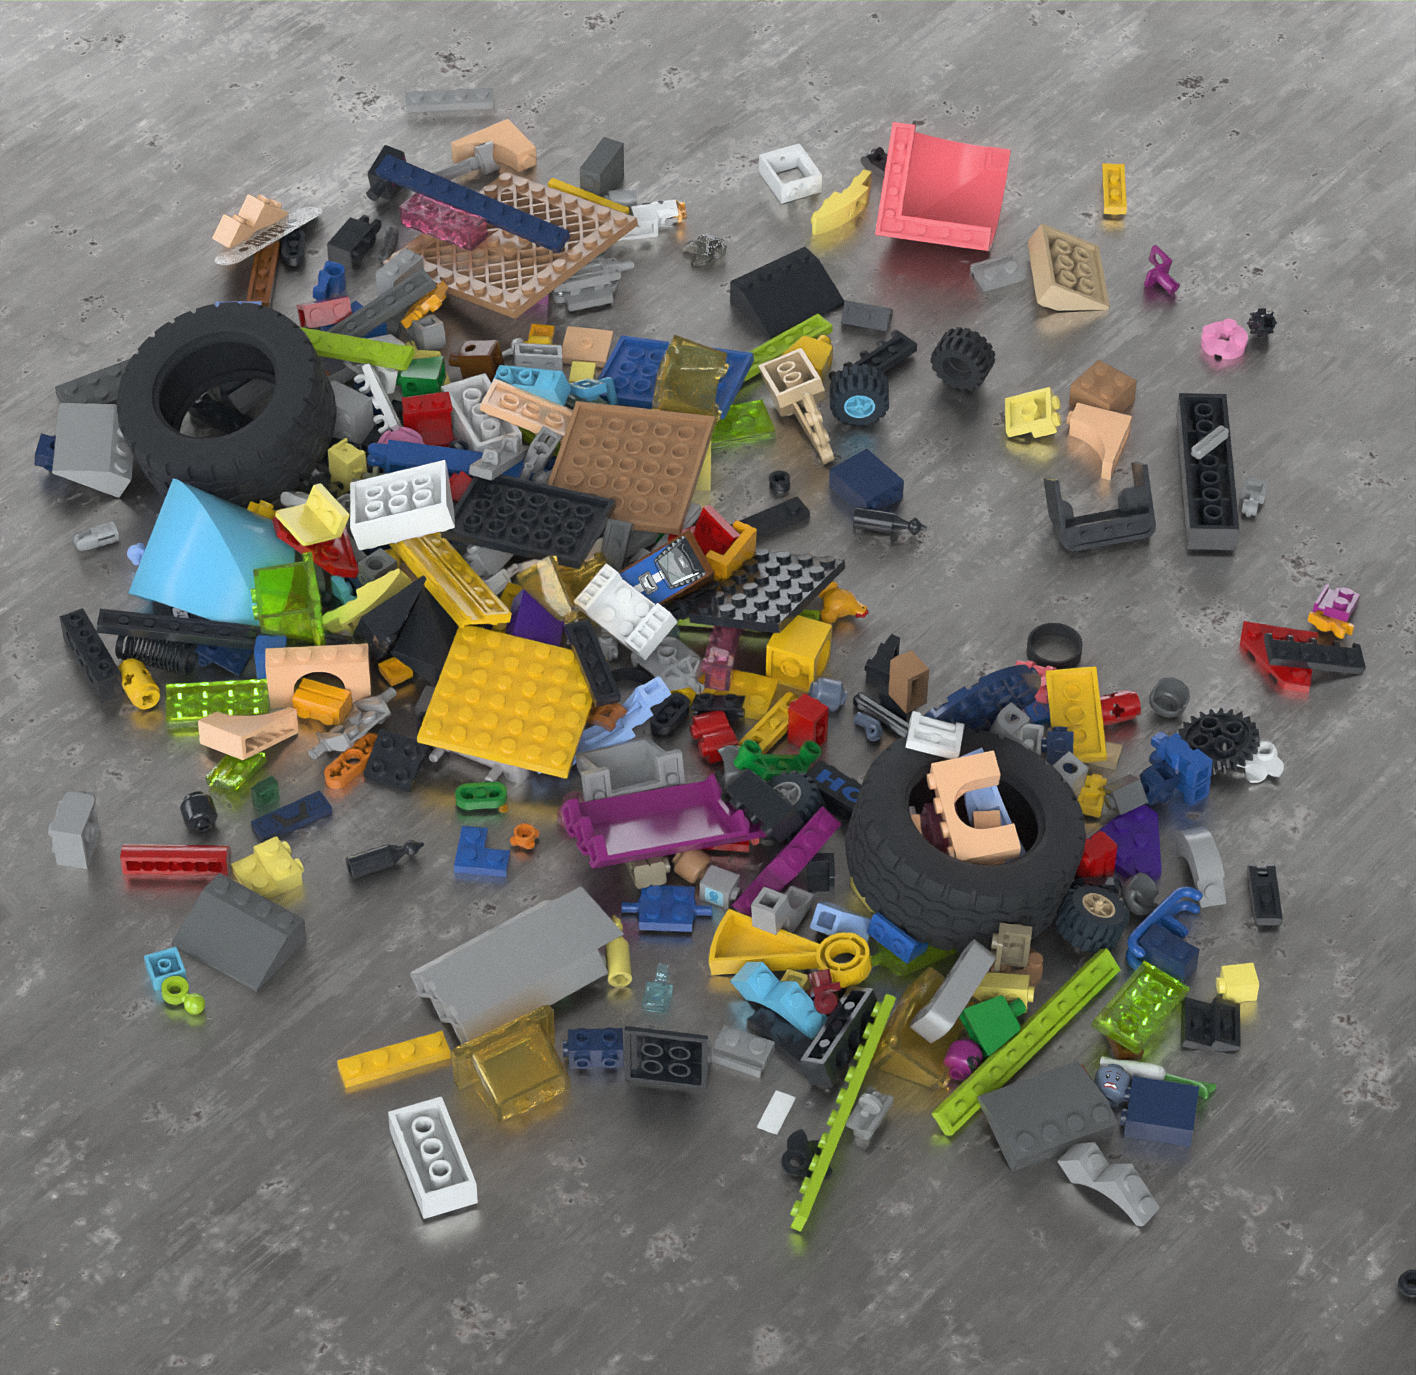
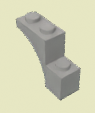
(780, 911)
(1120, 1182)

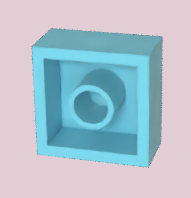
(164, 965)

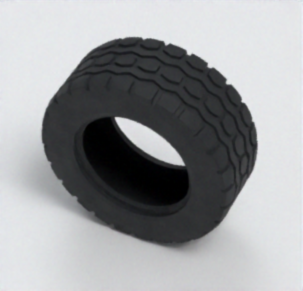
(206, 352)
(946, 897)

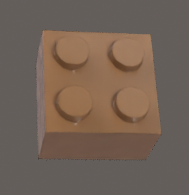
(1103, 388)

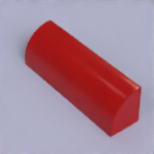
(175, 859)

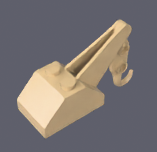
(795, 386)

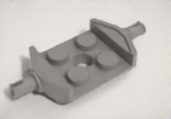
(678, 669)
(342, 737)

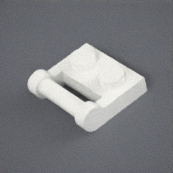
(934, 736)

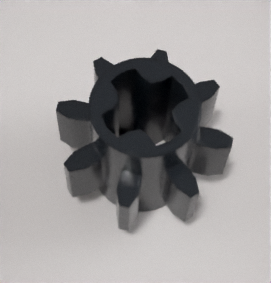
(1261, 322)

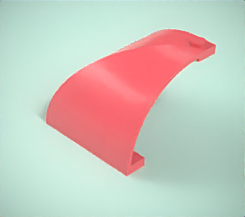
(941, 190)

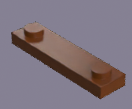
(264, 274)

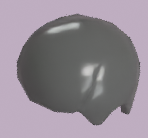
(1169, 697)
(1139, 894)

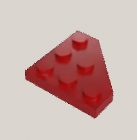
(332, 555)
(1288, 677)

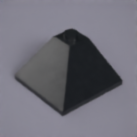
(667, 1057)

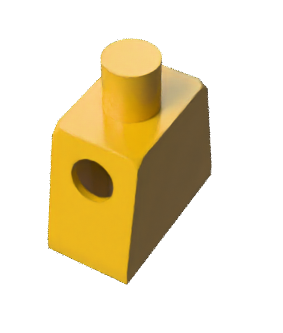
(818, 352)

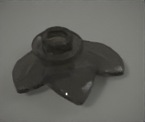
(705, 249)

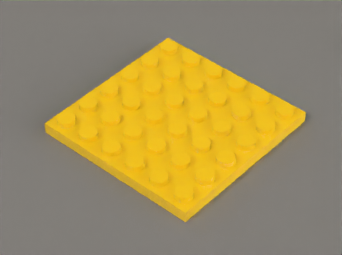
(509, 702)

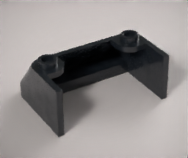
(1130, 522)

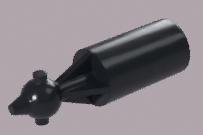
(884, 521)
(379, 858)

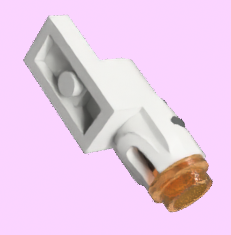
(655, 215)

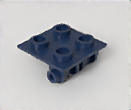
(228, 658)

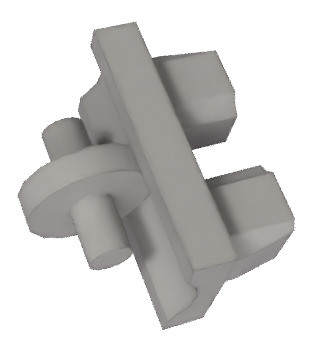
(869, 1112)

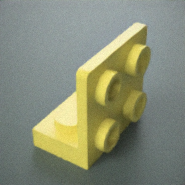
(317, 520)

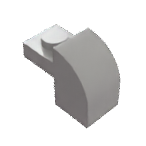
(427, 333)

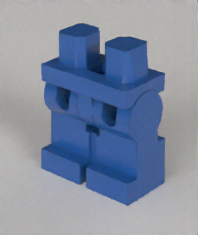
(1189, 765)

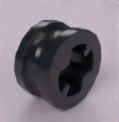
(779, 481)

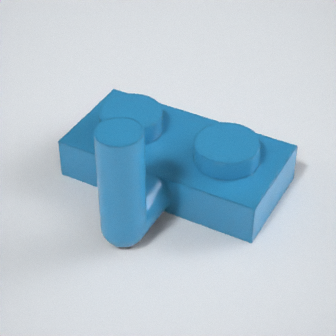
(591, 389)

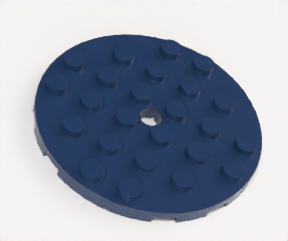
(984, 700)

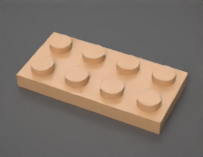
(525, 409)

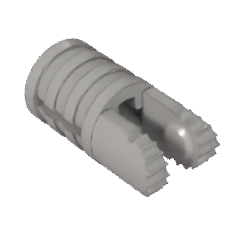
(96, 536)

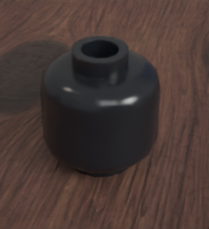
(198, 811)

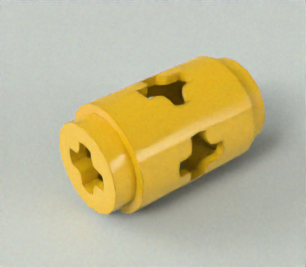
(139, 684)

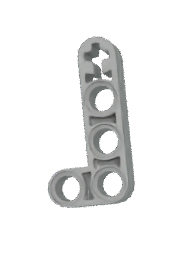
(954, 993)

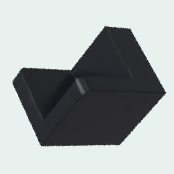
(821, 874)

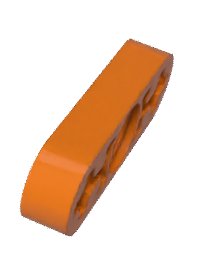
(349, 771)

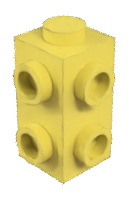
(1008, 985)

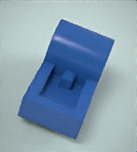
(330, 280)

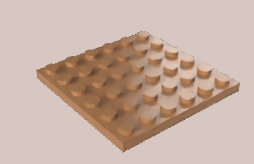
(636, 458)

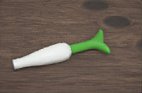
(1157, 1072)

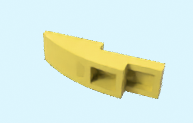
(842, 207)
(368, 598)

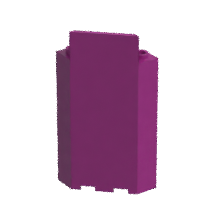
(656, 823)

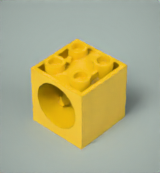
(799, 653)

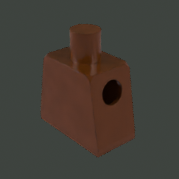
(478, 358)

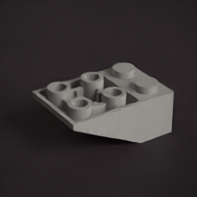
(538, 356)

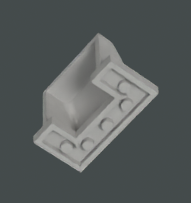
(628, 769)

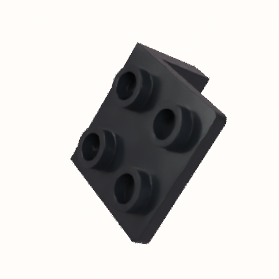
(396, 760)

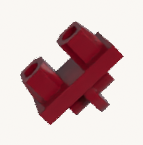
(823, 991)

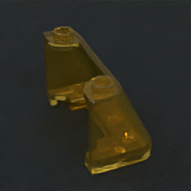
(689, 378)
(558, 585)
(905, 1052)

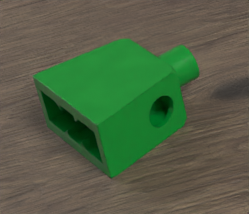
(422, 377)
(992, 1022)

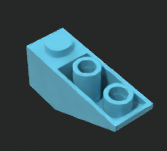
(541, 382)

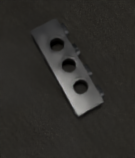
(91, 655)
(839, 1037)

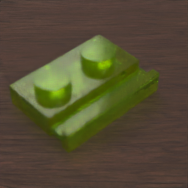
(234, 773)

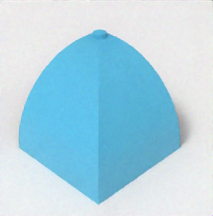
(206, 556)

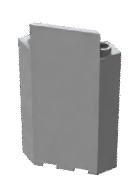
(519, 965)

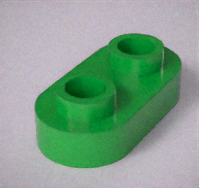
(481, 795)

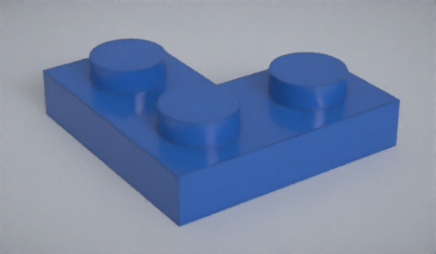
(475, 858)

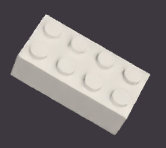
(472, 424)
(432, 1157)

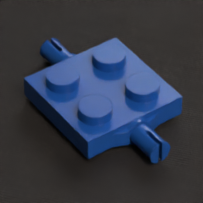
(667, 908)

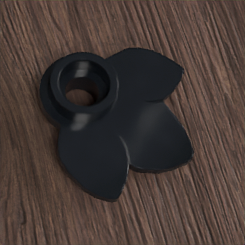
(801, 1151)

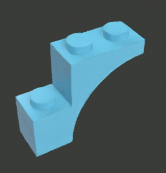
(784, 997)

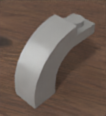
(1205, 863)

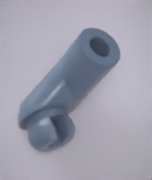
(872, 726)

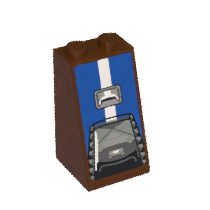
(670, 571)

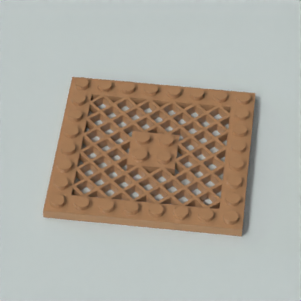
(511, 271)

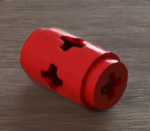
(1126, 707)

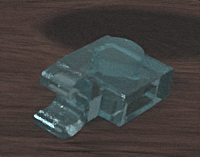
(658, 994)

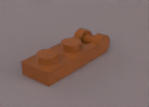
(606, 715)

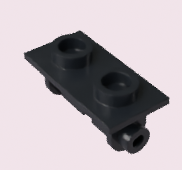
(729, 703)

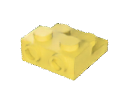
(1032, 413)
(269, 869)

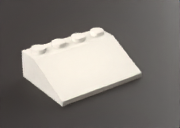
(401, 505)

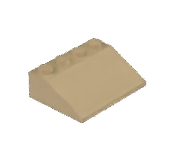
(1066, 271)

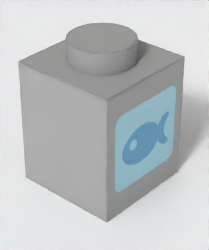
(720, 887)

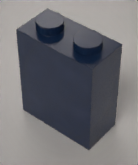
(866, 482)
(1160, 1111)

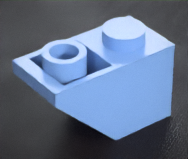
(836, 919)

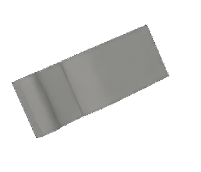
(540, 452)

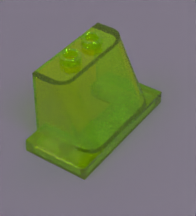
(289, 601)

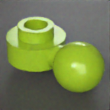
(193, 1003)

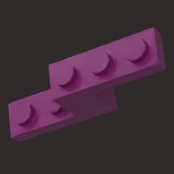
(790, 859)

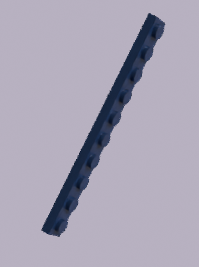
(463, 198)

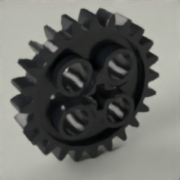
(1223, 738)

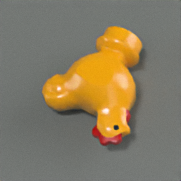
(840, 603)

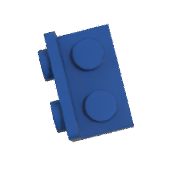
(895, 939)

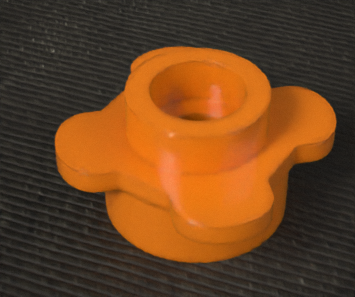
(524, 836)

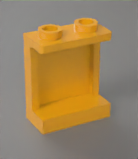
(740, 551)

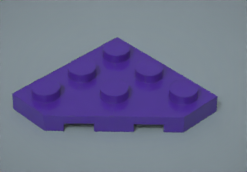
(1136, 842)

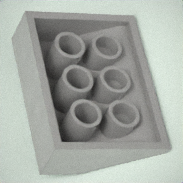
(92, 447)

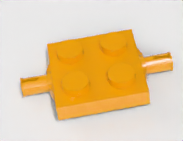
(428, 302)

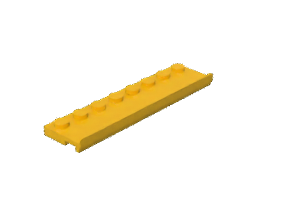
(451, 580)

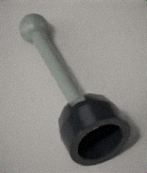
(458, 442)

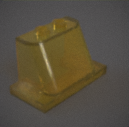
(513, 1065)

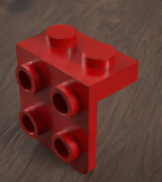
(712, 532)

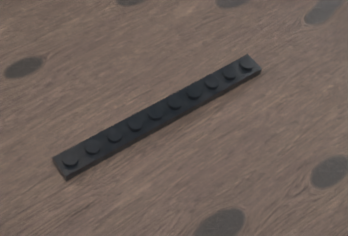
(192, 630)

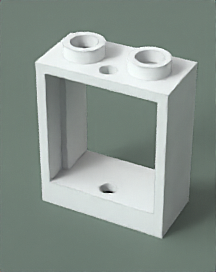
(794, 156)

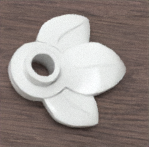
(1263, 763)

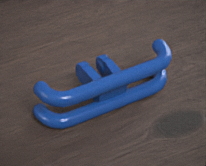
(1163, 917)

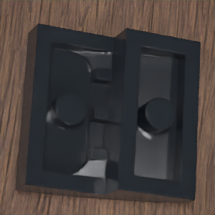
(1210, 1025)

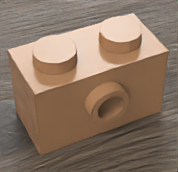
(908, 681)

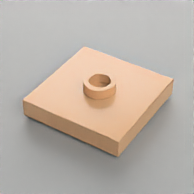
(586, 345)

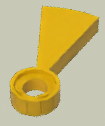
(740, 942)

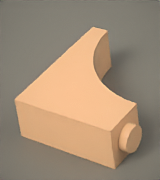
(509, 146)
(1103, 431)
(247, 734)

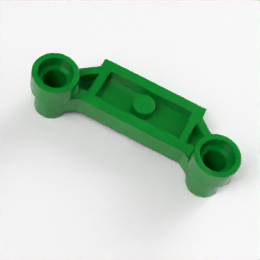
(773, 764)

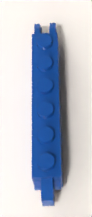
(406, 455)

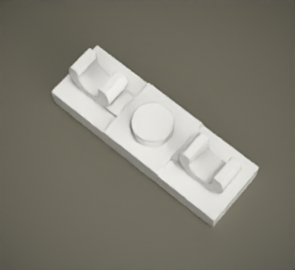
(379, 399)

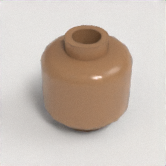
(691, 865)

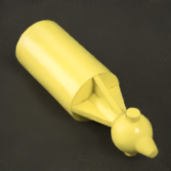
(618, 959)

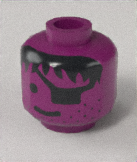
(963, 1058)

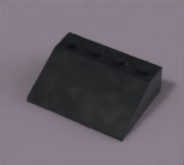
(785, 292)
(383, 622)
(427, 637)

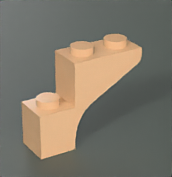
(254, 215)

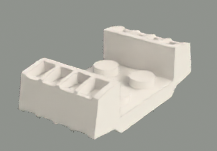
(625, 612)

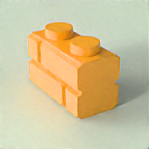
(322, 702)

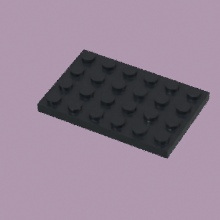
(530, 519)
(767, 591)

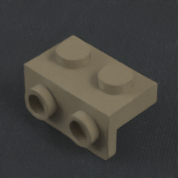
(1011, 945)

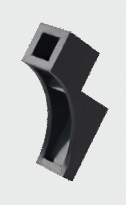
(878, 674)

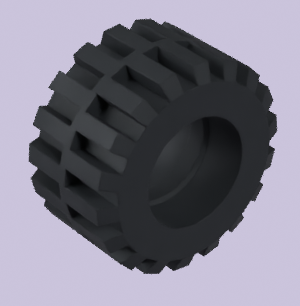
(963, 359)

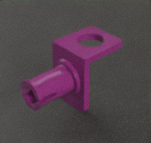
(1160, 272)

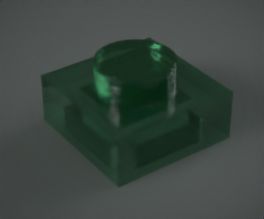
(265, 793)

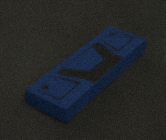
(291, 816)

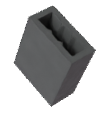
(603, 168)

